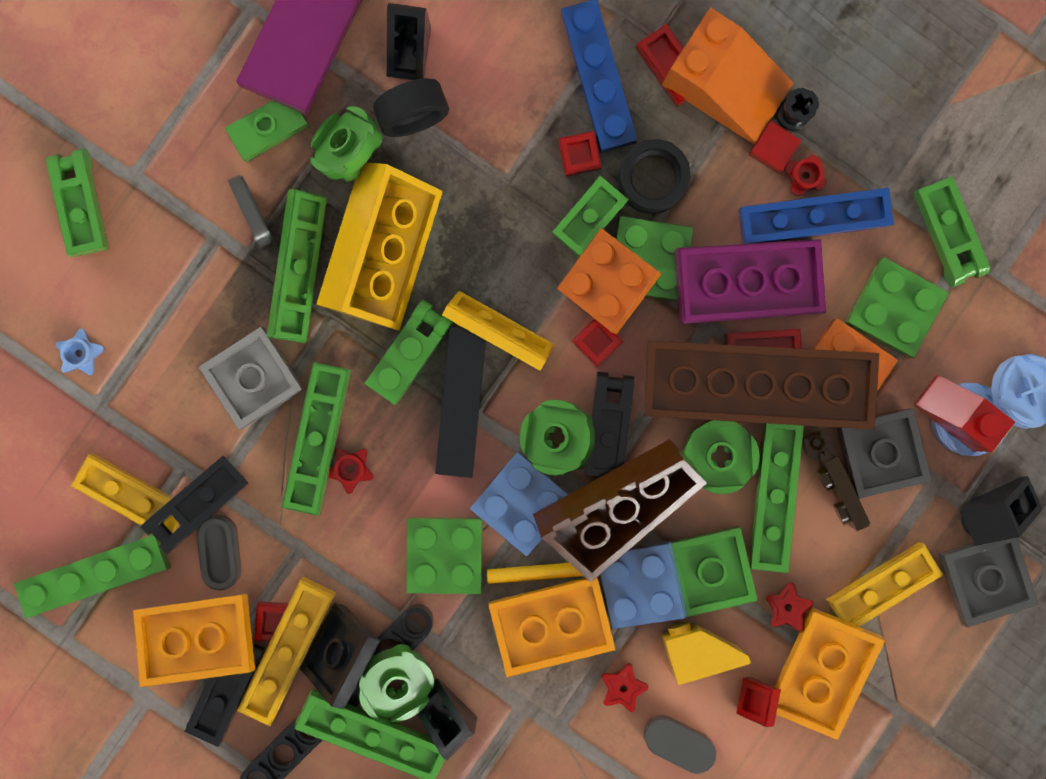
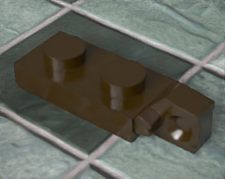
(835, 477)

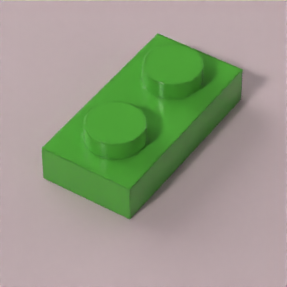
(589, 215)

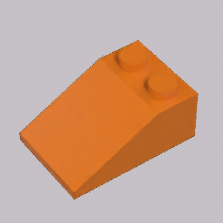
(729, 77)

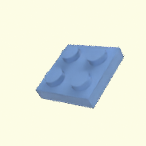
(513, 500)
(644, 587)

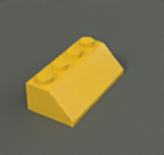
(380, 245)

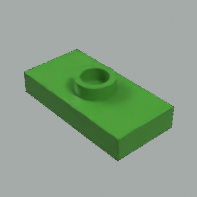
(265, 129)

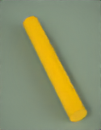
(532, 572)

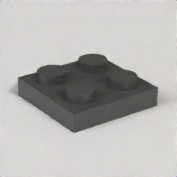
(887, 456)
(988, 580)

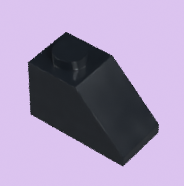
(1001, 512)

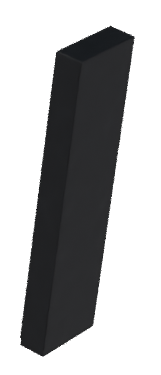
(460, 403)

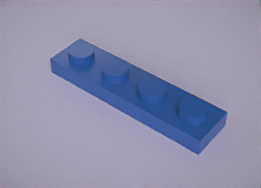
(598, 76)
(816, 216)

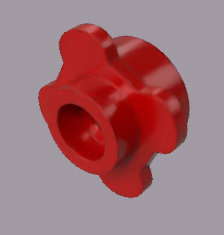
(810, 165)

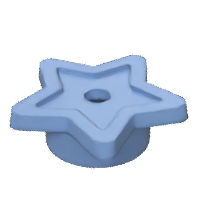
(68, 353)

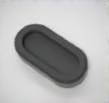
(250, 211)
(219, 552)
(679, 744)

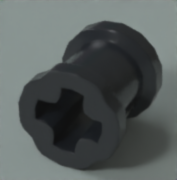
(797, 98)

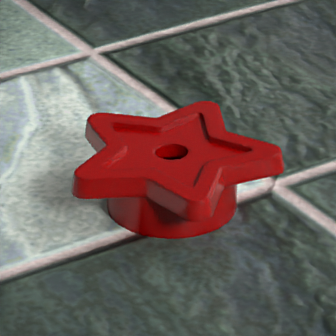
(350, 479)
(799, 608)
(616, 680)

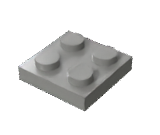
(251, 378)

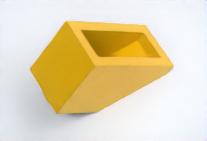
(699, 652)

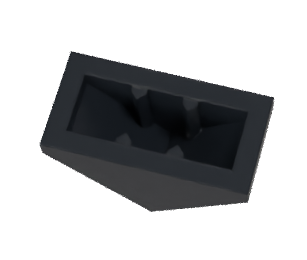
(407, 41)
(447, 720)

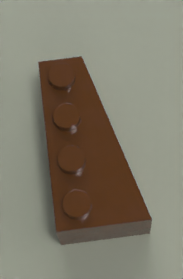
(619, 508)

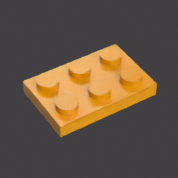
(551, 626)
(194, 640)
(826, 672)

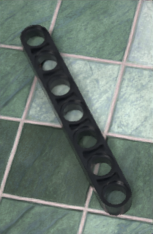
(303, 744)

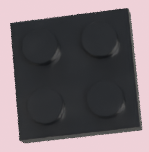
(339, 655)

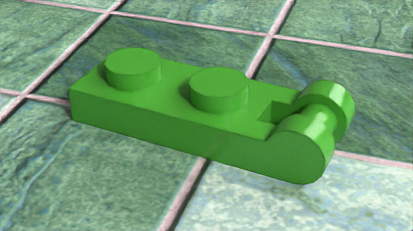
(77, 203)
(951, 231)
(408, 353)

